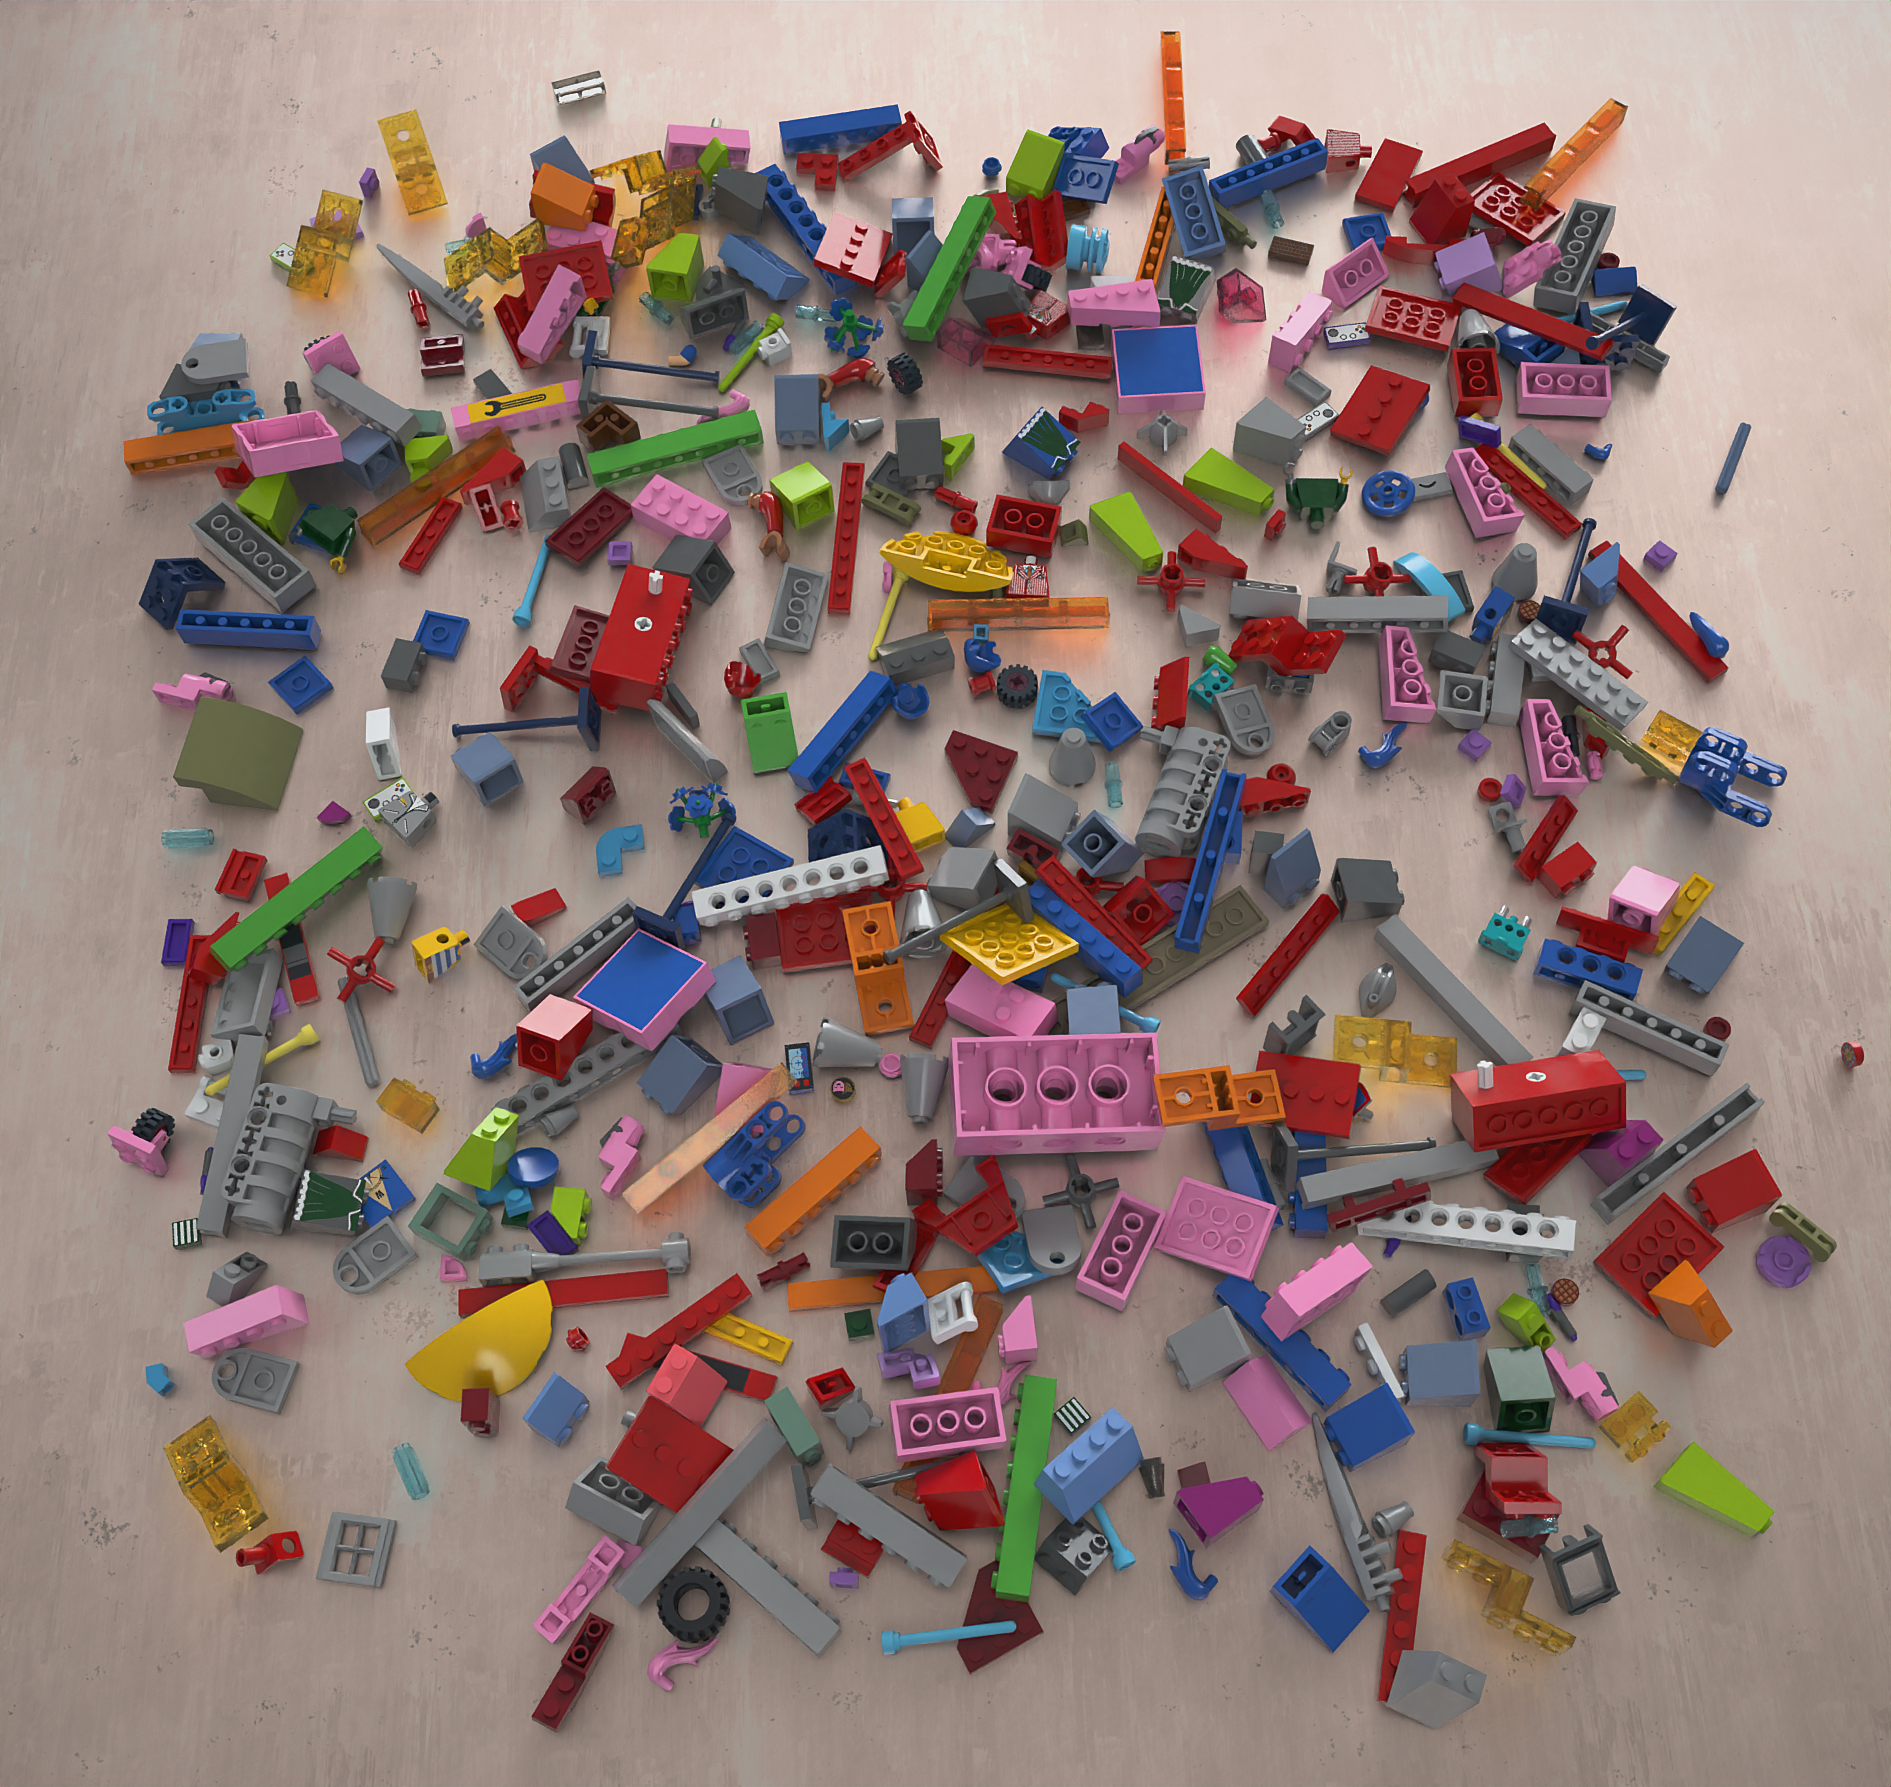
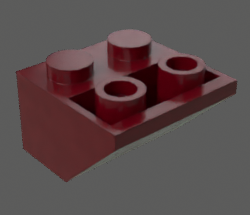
(589, 794)
(922, 1175)

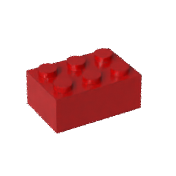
(1474, 382)
(1023, 526)

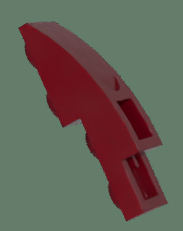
(574, 1672)

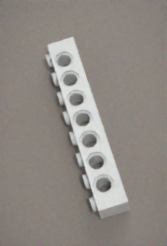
(801, 875)
(1478, 1237)

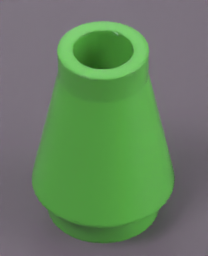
(1217, 655)

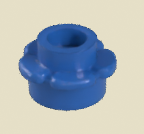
(991, 166)

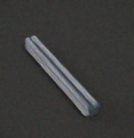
(1733, 458)

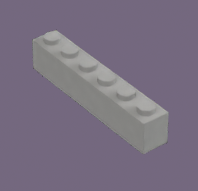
(365, 404)
(1373, 613)
(578, 956)
(1652, 1029)
(888, 1525)
(768, 1588)

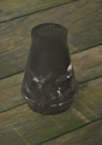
(1153, 1473)

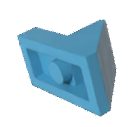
(833, 428)

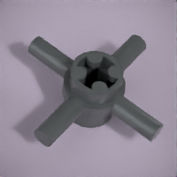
(1084, 1200)

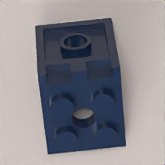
(1624, 345)
(172, 581)
(841, 835)

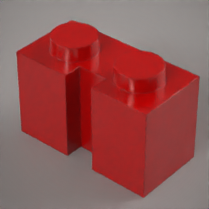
(1567, 869)

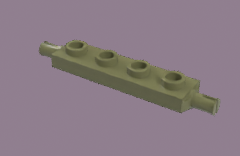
(1233, 227)
(1630, 750)

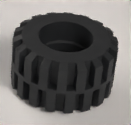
(674, 1590)

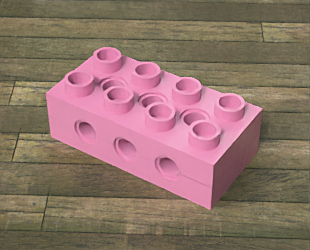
(1058, 1064)

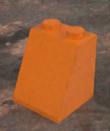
(563, 199)
(1690, 1307)

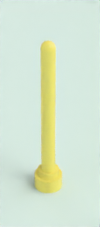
(1516, 460)
(898, 579)
(305, 1037)

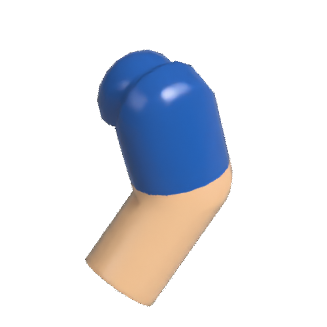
(684, 358)

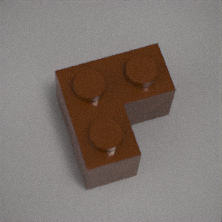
(607, 424)

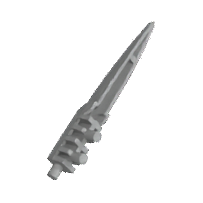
(445, 298)
(1360, 1544)

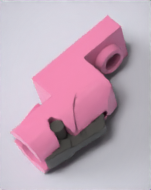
(1137, 152)
(191, 688)
(619, 1154)
(1581, 1383)

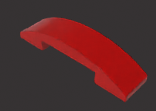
(1421, 254)
(924, 1243)

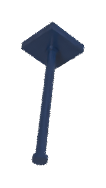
(1644, 315)
(592, 358)
(1562, 615)
(587, 722)
(662, 926)

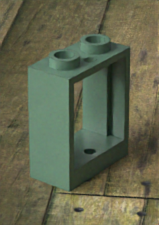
(431, 1208)
(795, 1427)

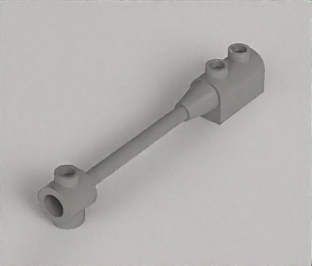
(523, 1264)

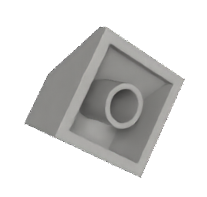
(1462, 699)

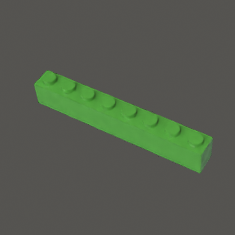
(949, 268)
(674, 448)
(295, 900)
(1023, 1498)

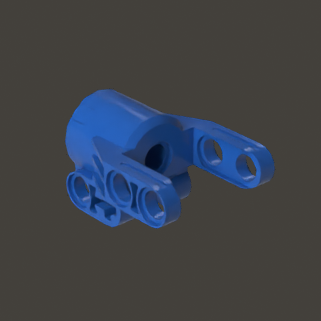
(1714, 767)
(746, 1162)

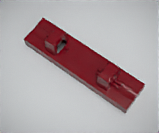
(1378, 1207)

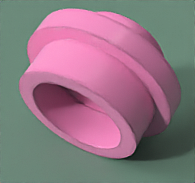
(890, 1065)

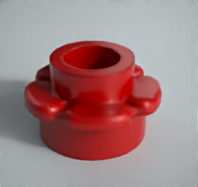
(577, 1339)

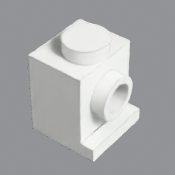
(775, 348)
(218, 1056)

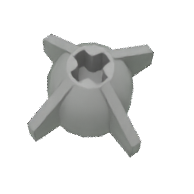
(901, 310)
(1162, 431)
(1049, 491)
(853, 1417)

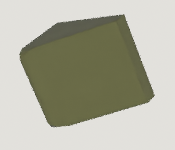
(1074, 534)

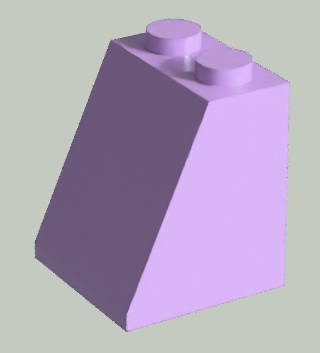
(1470, 263)

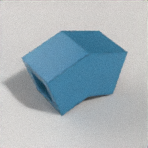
(981, 629)
(158, 1378)

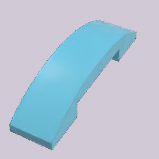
(1430, 581)

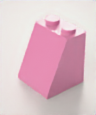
(1643, 900)
(736, 1080)

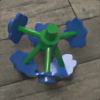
(858, 327)
(699, 807)

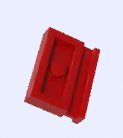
(890, 274)
(824, 803)
(241, 874)
(852, 1548)

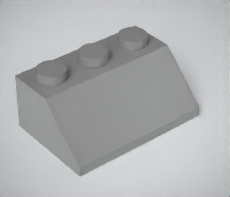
(545, 494)
(1264, 599)
(612, 1503)

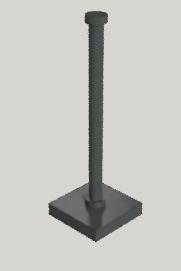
(591, 396)
(1012, 891)
(1286, 1153)
(804, 1498)

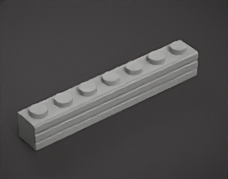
(1644, 354)

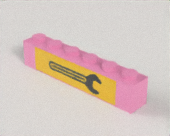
(517, 410)

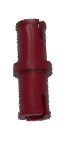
(783, 1270)

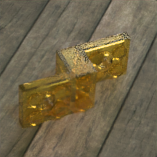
(412, 162)
(645, 172)
(668, 210)
(324, 243)
(494, 255)
(1395, 1050)
(215, 1483)
(1507, 1598)

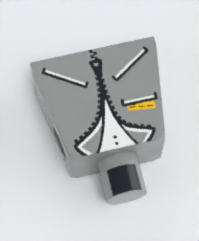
(410, 816)

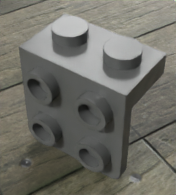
(1073, 1553)

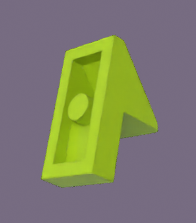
(957, 451)

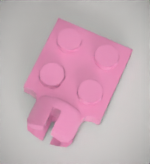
(998, 248)
(1529, 266)

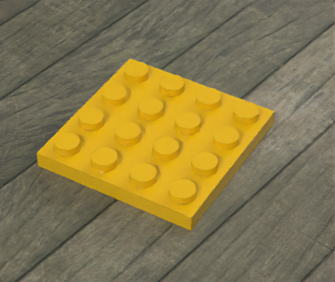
(1006, 945)

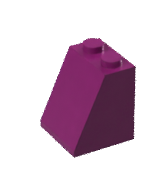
(1620, 1150)
(1218, 1506)

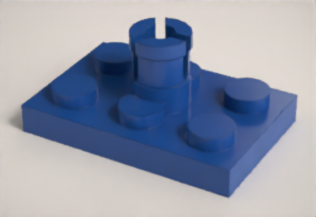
(1085, 178)

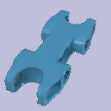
(221, 409)

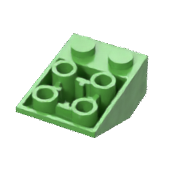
(769, 732)

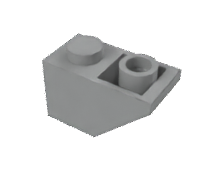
(235, 1279)

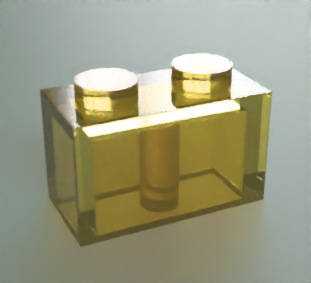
(631, 242)
(408, 1104)

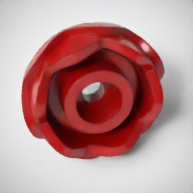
(964, 528)
(1281, 769)

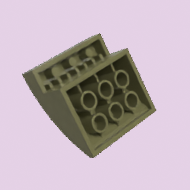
(238, 754)

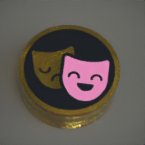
(843, 1090)

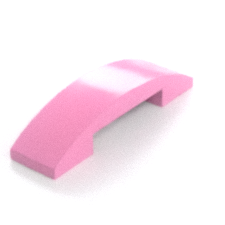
(580, 1591)

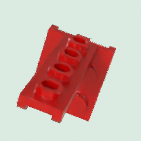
(909, 132)
(525, 676)

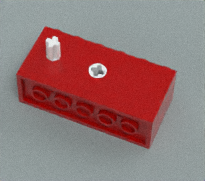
(641, 637)
(1537, 1100)

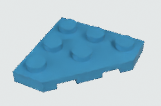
(1060, 707)
(1010, 1263)

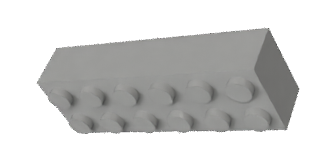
(1581, 246)
(252, 554)

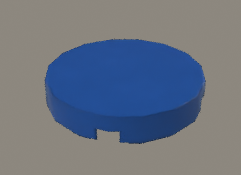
(533, 1167)

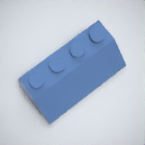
(1194, 214)
(761, 266)
(902, 1313)
(1091, 1466)

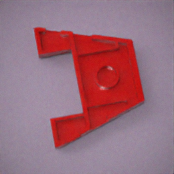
(980, 1220)

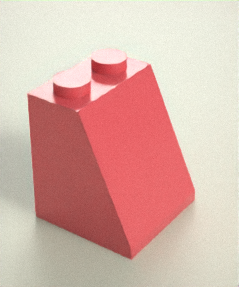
(687, 1385)

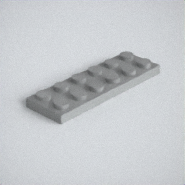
(1578, 674)

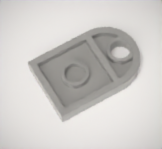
(217, 362)
(732, 474)
(1245, 718)
(511, 943)
(969, 1184)
(1052, 1235)
(373, 1257)
(257, 1379)

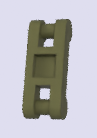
(891, 504)
(1803, 1231)

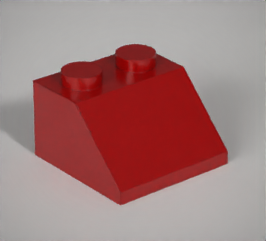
(1139, 909)

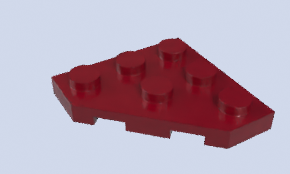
(980, 768)
(986, 1609)

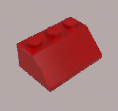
(1172, 695)

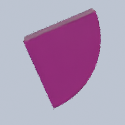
(333, 814)

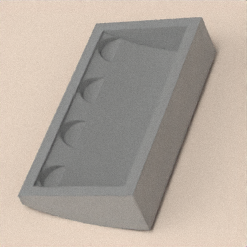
(686, 741)
(248, 997)

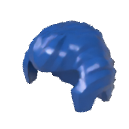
(981, 658)
(910, 701)

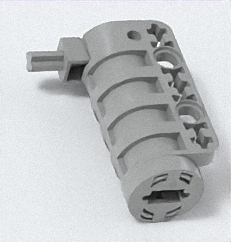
(1181, 789)
(276, 1153)

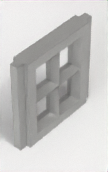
(332, 1545)

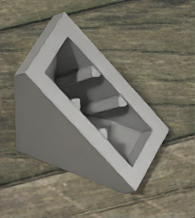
(1196, 628)

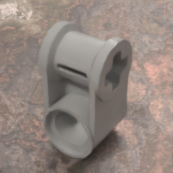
(1329, 735)

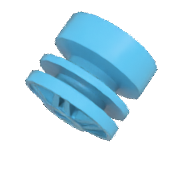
(1087, 248)

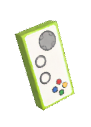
(283, 256)
(385, 796)

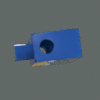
(1492, 615)

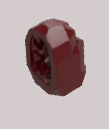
(1494, 236)

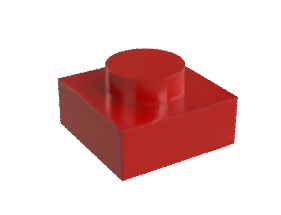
(1275, 525)

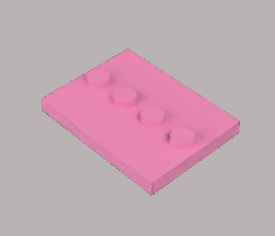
(1216, 1228)

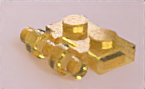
(1673, 731)
(1628, 1420)

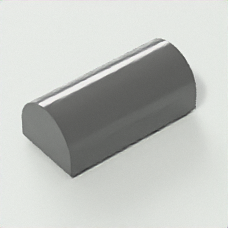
(1250, 149)
(573, 465)
(1408, 1293)

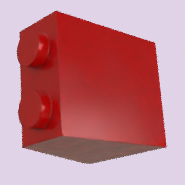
(1443, 211)
(553, 1036)
(1734, 1191)
(959, 1494)

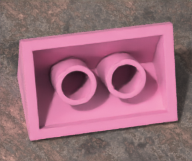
(1355, 274)
(1267, 1402)

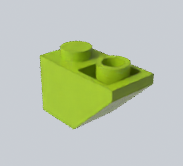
(710, 160)
(427, 452)
(570, 1211)
(1526, 1322)

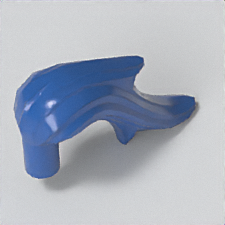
(1715, 643)
(1386, 752)
(487, 1068)
(1185, 1574)

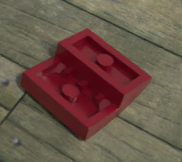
(442, 355)

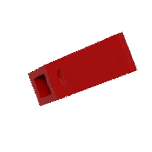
(1004, 221)
(501, 472)
(1207, 556)
(1272, 796)
(204, 965)

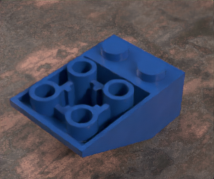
(1081, 140)
(1526, 347)
(1320, 1599)

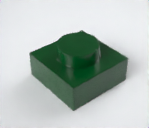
(516, 1222)
(859, 1324)

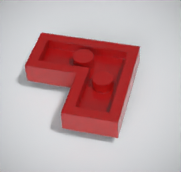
(822, 165)

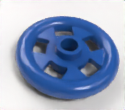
(1387, 477)

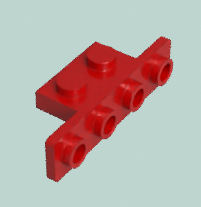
(1605, 936)

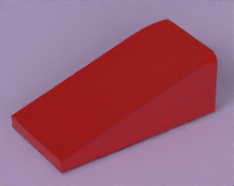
(539, 907)

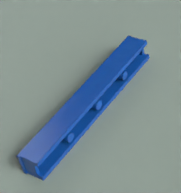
(1210, 861)

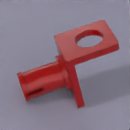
(269, 1552)

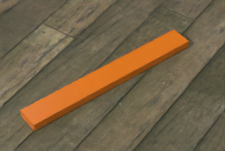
(861, 1292)

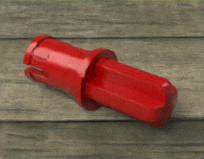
(418, 309)
(955, 499)

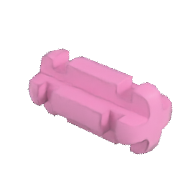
(1594, 765)

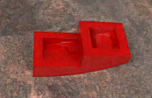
(1169, 869)

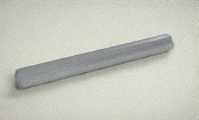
(360, 1037)

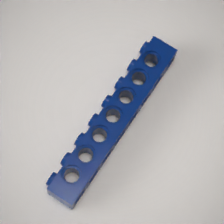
(800, 222)

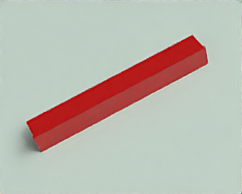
(1485, 161)

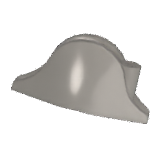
(1377, 990)

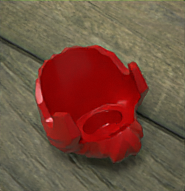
(740, 680)

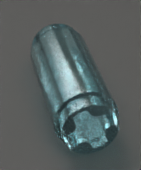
(187, 837)
(410, 1471)

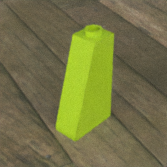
(1228, 483)
(1128, 530)
(1713, 1490)

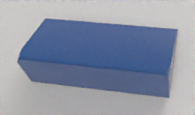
(1614, 281)

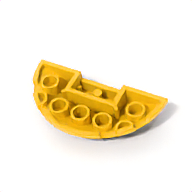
(949, 561)
(490, 1348)

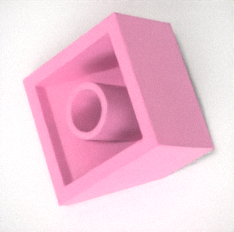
(1018, 1335)

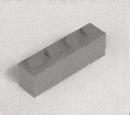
(1551, 464)
(1505, 683)

